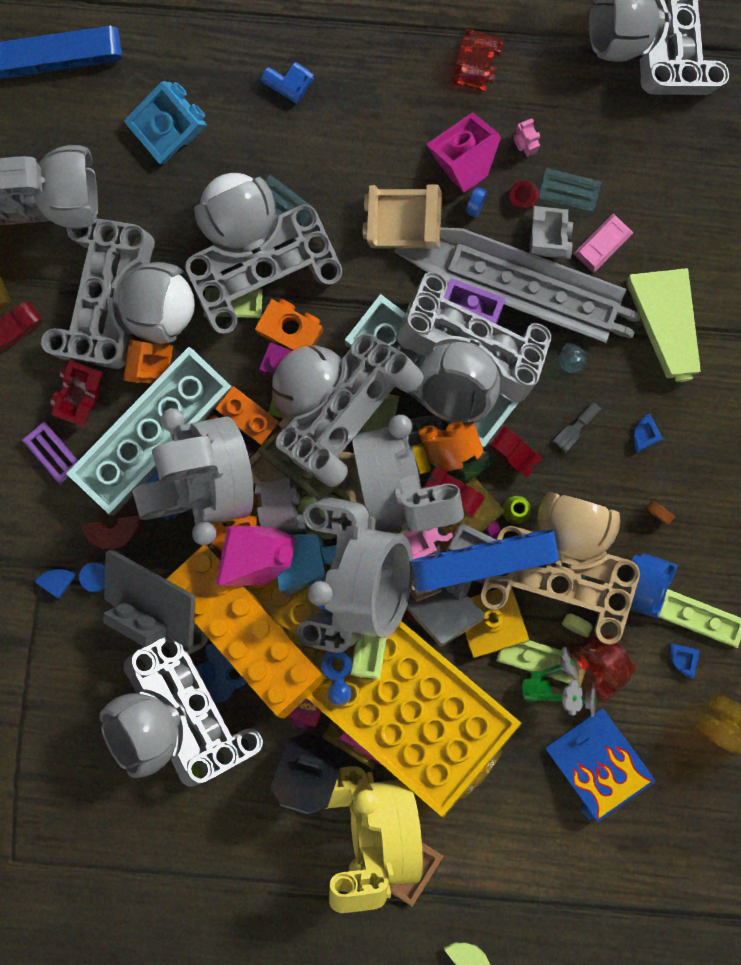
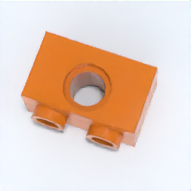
(277, 315)
(248, 416)

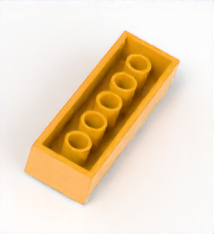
(248, 635)

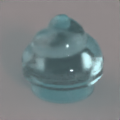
(572, 358)

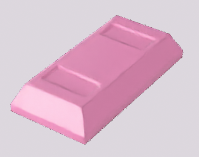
(603, 243)

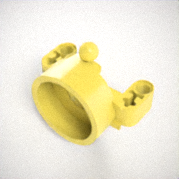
(383, 838)

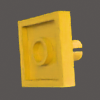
(500, 627)

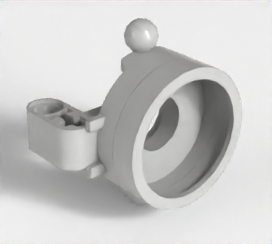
(199, 471)
(393, 483)
(365, 582)

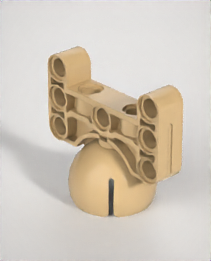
(582, 537)

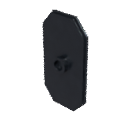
(307, 773)

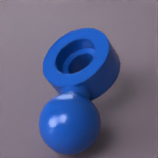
(338, 692)

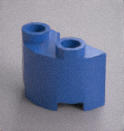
(652, 584)

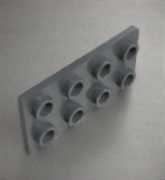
(146, 603)
(447, 612)

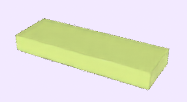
(701, 618)
(537, 657)

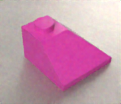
(466, 151)
(254, 555)

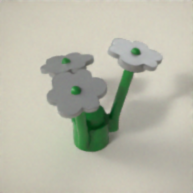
(540, 690)

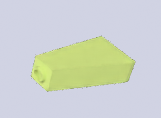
(668, 317)

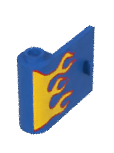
(602, 768)

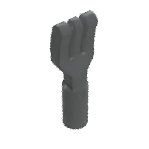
(571, 434)

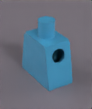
(308, 564)

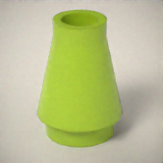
(510, 514)

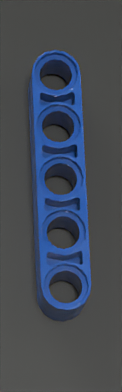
(59, 51)
(485, 560)

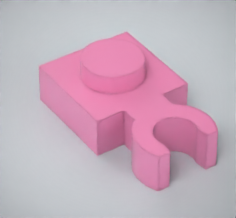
(527, 138)
(422, 541)

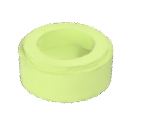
(577, 625)

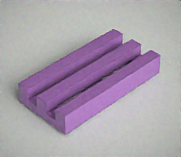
(36, 434)

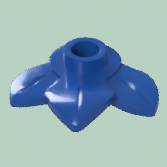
(217, 676)

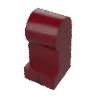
(18, 324)
(514, 451)
(470, 497)

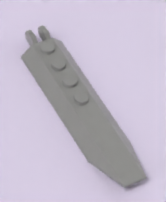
(527, 282)

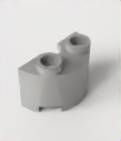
(551, 233)
(278, 506)

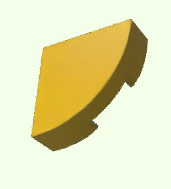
(421, 458)

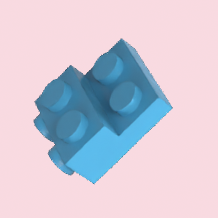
(166, 121)

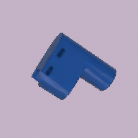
(292, 85)

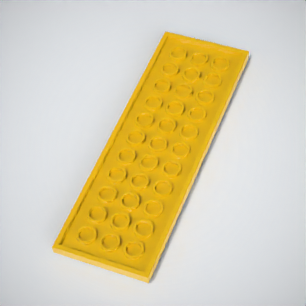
(416, 719)

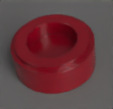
(524, 195)

